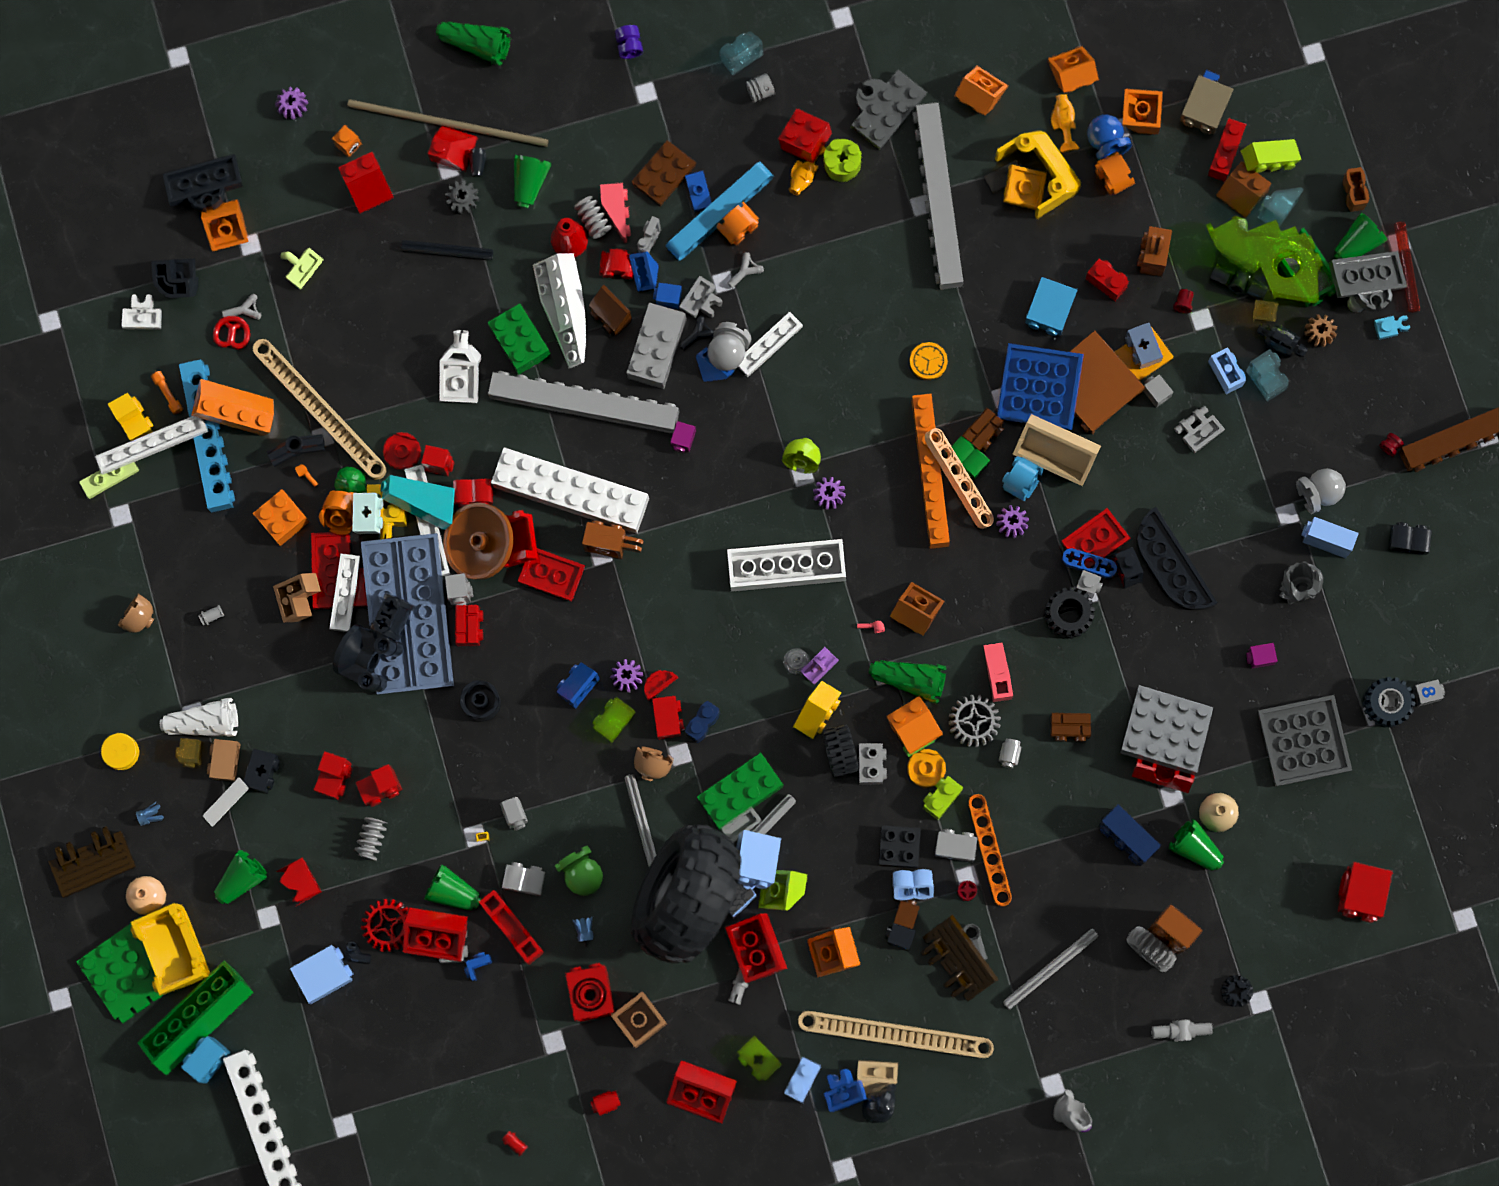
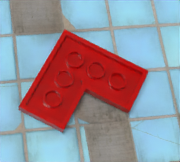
(325, 563)

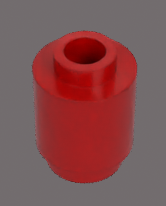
(605, 1102)

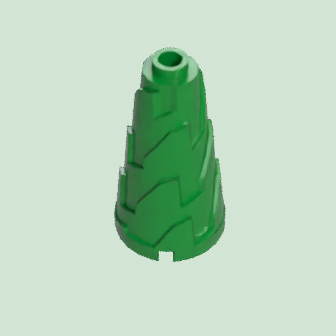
(482, 41)
(917, 679)

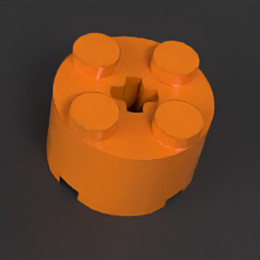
(1115, 173)
(738, 223)
(338, 512)

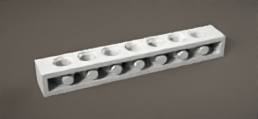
(234, 1065)

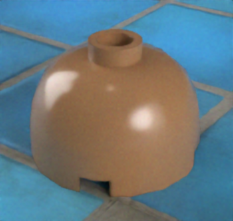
(137, 615)
(651, 763)

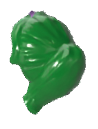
(350, 480)

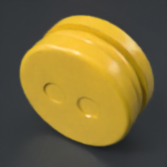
(120, 751)

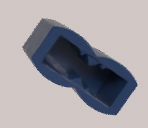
(706, 717)

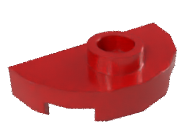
(658, 682)

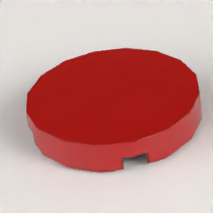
(402, 451)

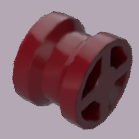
(1391, 444)
(967, 890)

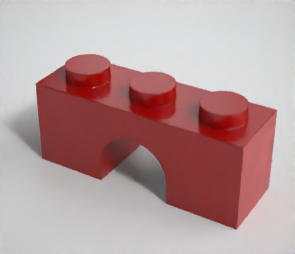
(1227, 149)
(1163, 775)

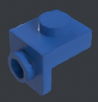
(478, 961)

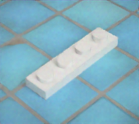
(769, 343)
(345, 592)

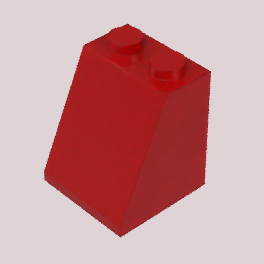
(366, 182)

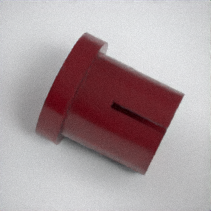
(1184, 301)

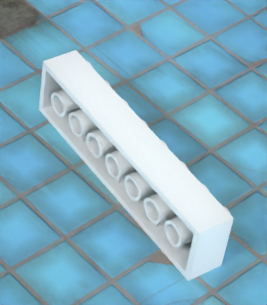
(570, 490)

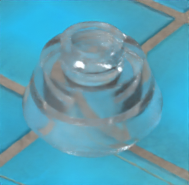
(798, 665)

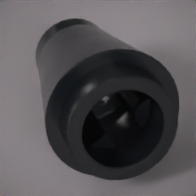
(477, 161)

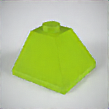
(785, 891)

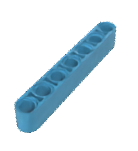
(708, 219)

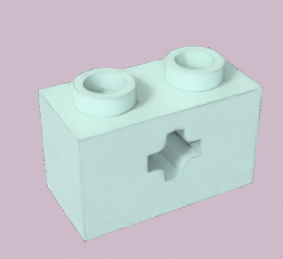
(363, 504)

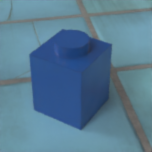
(668, 295)

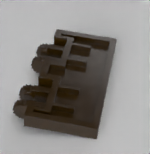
(93, 864)
(960, 957)

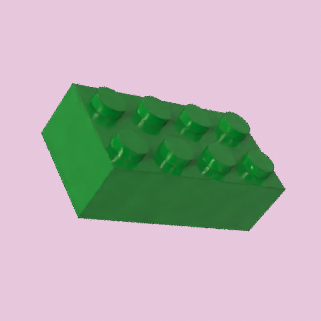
(740, 791)

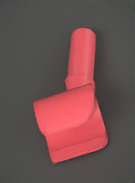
(877, 625)

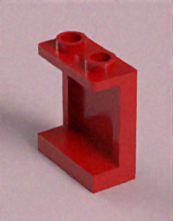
(524, 540)

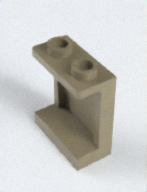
(1206, 105)

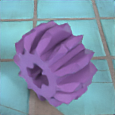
(297, 106)
(821, 491)
(1016, 527)
(628, 669)

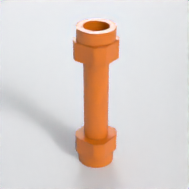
(174, 404)

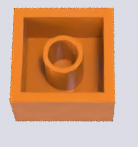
(281, 517)

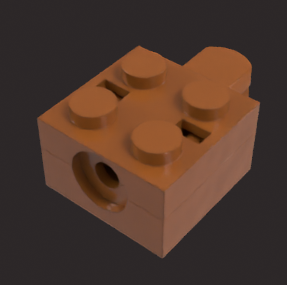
(1155, 253)
(609, 540)

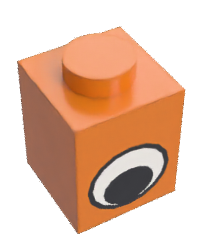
(346, 141)

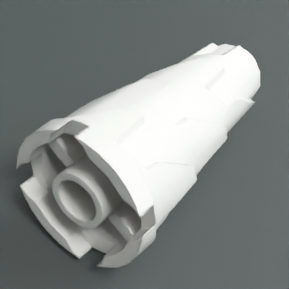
(209, 720)

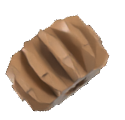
(1313, 330)

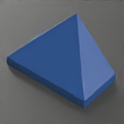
(644, 270)
(708, 371)

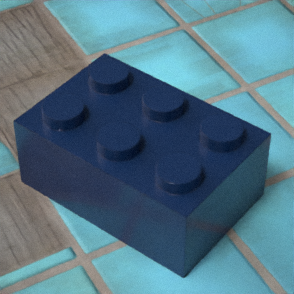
(1128, 835)

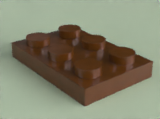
(663, 173)

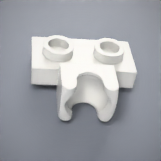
(141, 315)

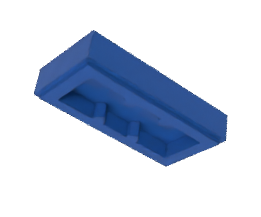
(698, 191)

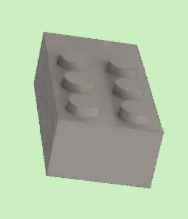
(656, 345)

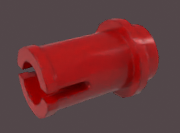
(514, 1143)

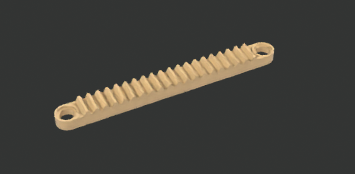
(319, 409)
(895, 1034)

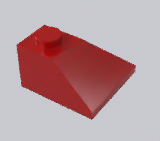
(452, 148)

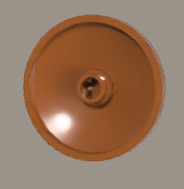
(478, 541)

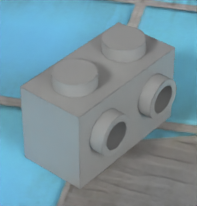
(458, 589)
(871, 764)
(956, 846)

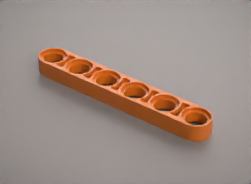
(987, 850)

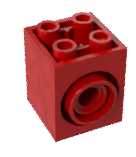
(1364, 892)
(581, 983)

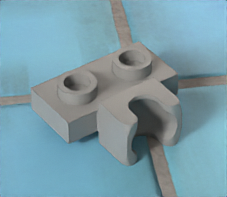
(700, 299)

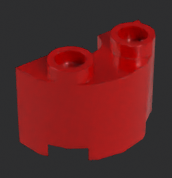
(616, 262)

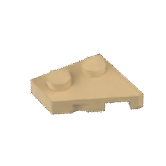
(876, 1074)

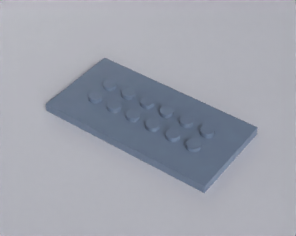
(412, 572)

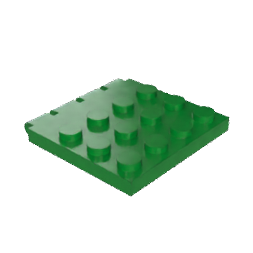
(121, 974)

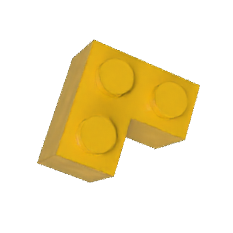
(129, 414)
(817, 709)

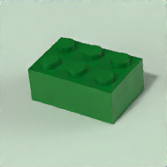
(519, 339)

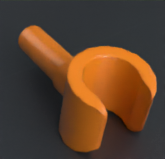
(301, 470)

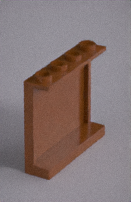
(1104, 383)

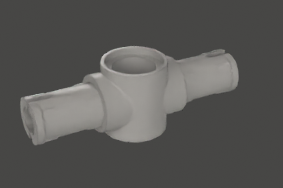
(1181, 1030)

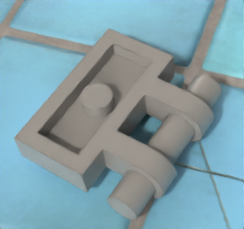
(651, 230)
(1203, 433)

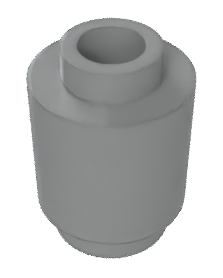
(1010, 753)

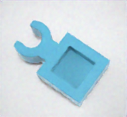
(1388, 327)

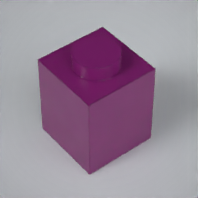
(683, 437)
(1261, 655)

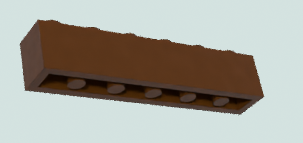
(1451, 441)

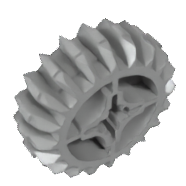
(966, 721)
(1151, 949)

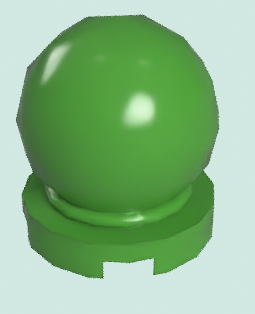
(582, 874)

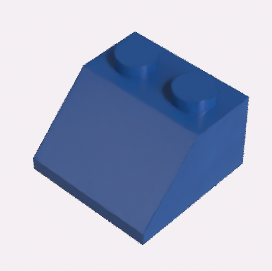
(578, 684)

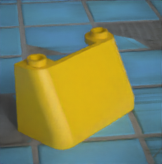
(171, 948)

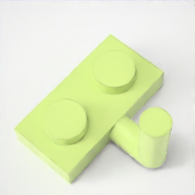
(303, 267)

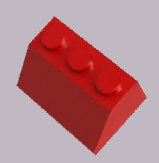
(434, 934)
(756, 947)
(701, 1091)

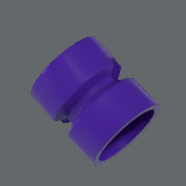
(628, 40)

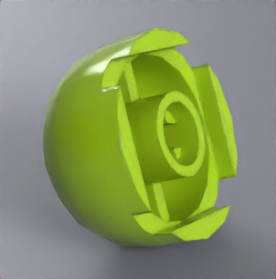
(802, 454)

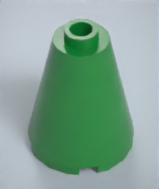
(528, 179)
(1360, 238)
(1196, 846)
(239, 877)
(451, 890)

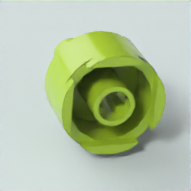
(839, 150)

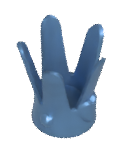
(144, 818)
(584, 929)

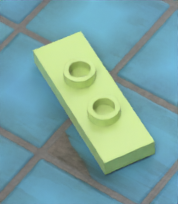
(98, 482)

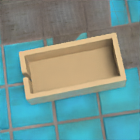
(1057, 449)

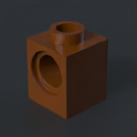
(907, 914)

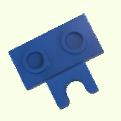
(844, 1091)

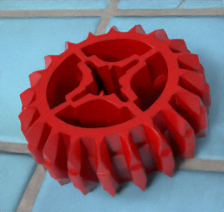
(379, 928)

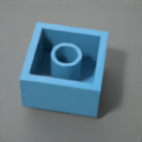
(205, 1059)

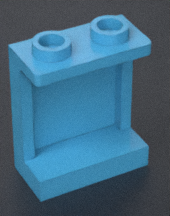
(1050, 306)

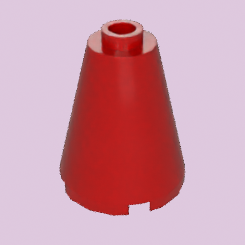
(569, 237)

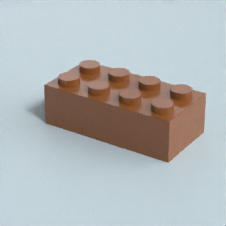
(1175, 930)

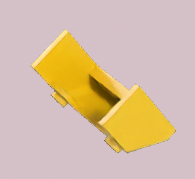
(1065, 181)

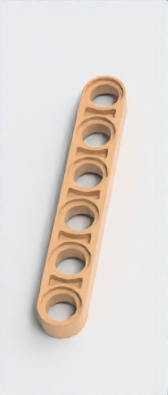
(956, 480)

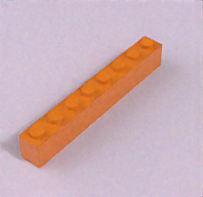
(930, 473)

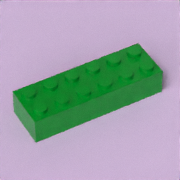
(195, 1017)

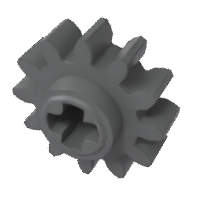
(455, 200)

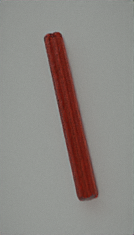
(1407, 266)

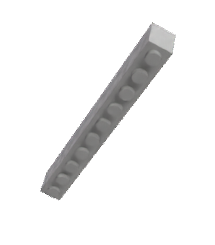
(939, 196)
(583, 402)

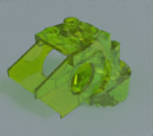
(1265, 249)

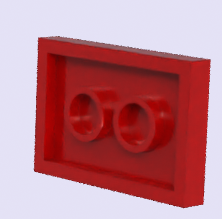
(1097, 537)
(552, 575)

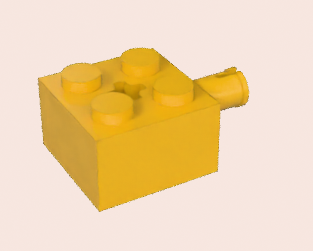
(392, 516)

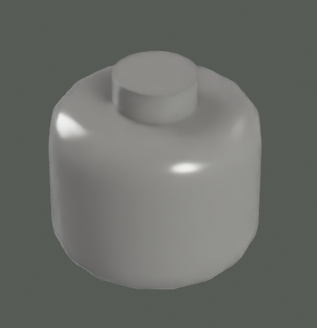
(1353, 305)

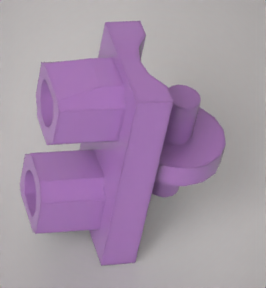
(819, 665)

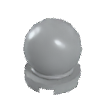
(728, 346)
(1322, 488)

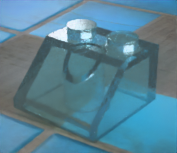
(741, 52)
(1279, 205)

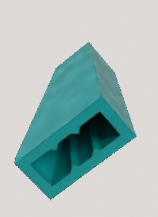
(422, 499)

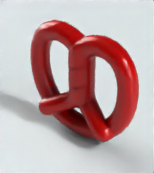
(231, 332)

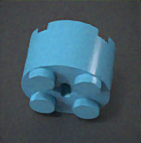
(1022, 478)

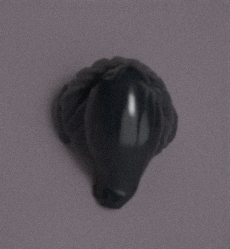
(880, 1105)

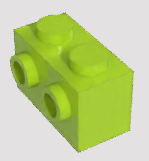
(943, 797)

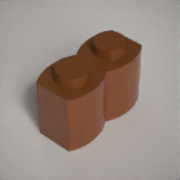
(1355, 188)

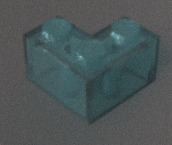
(1266, 375)

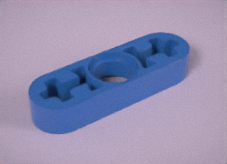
(1101, 572)

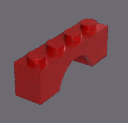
(511, 927)

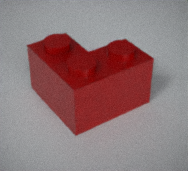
(333, 775)
(379, 785)

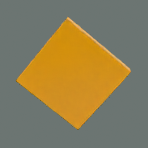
(1024, 187)

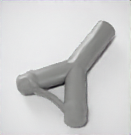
(745, 270)
(243, 309)

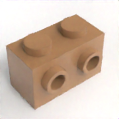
(224, 760)

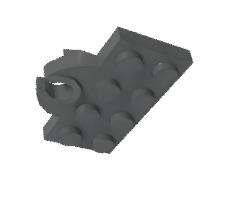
(886, 107)
(1368, 278)

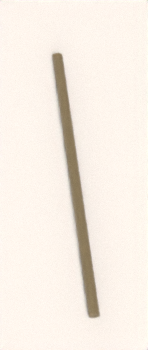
(448, 123)

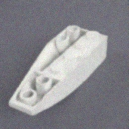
(563, 304)

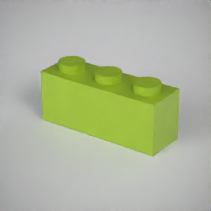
(1271, 155)

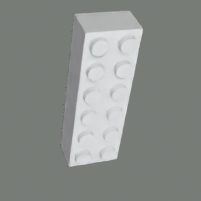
(786, 565)

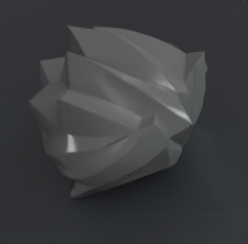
(1301, 582)

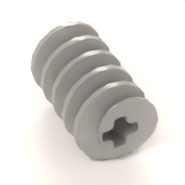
(591, 217)
(370, 838)

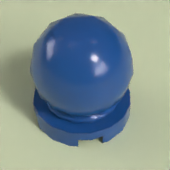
(1106, 135)

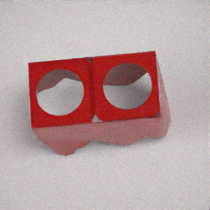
(299, 878)

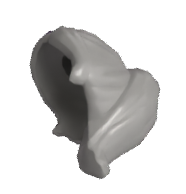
(1072, 1113)

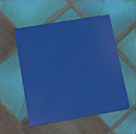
(1040, 384)

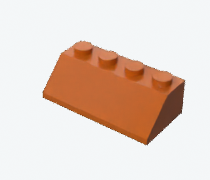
(233, 407)

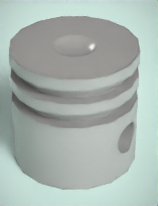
(760, 87)

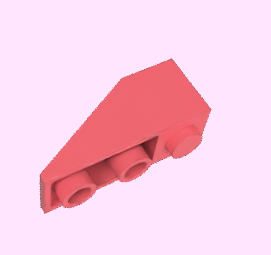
(614, 206)
(998, 672)

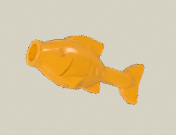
(1063, 118)
(802, 175)

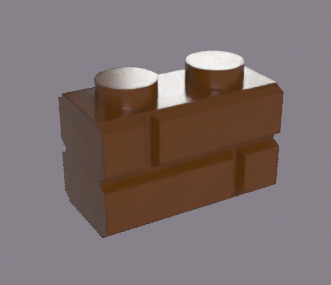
(984, 429)
(1070, 726)

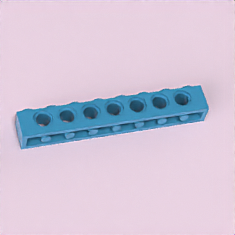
(224, 499)

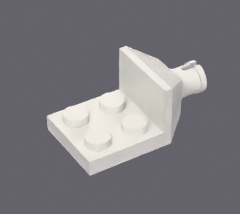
(459, 371)

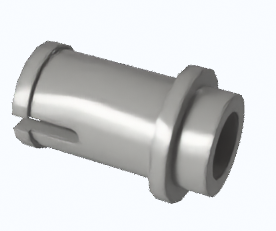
(211, 615)

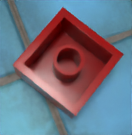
(805, 136)

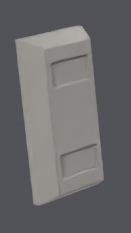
(745, 822)

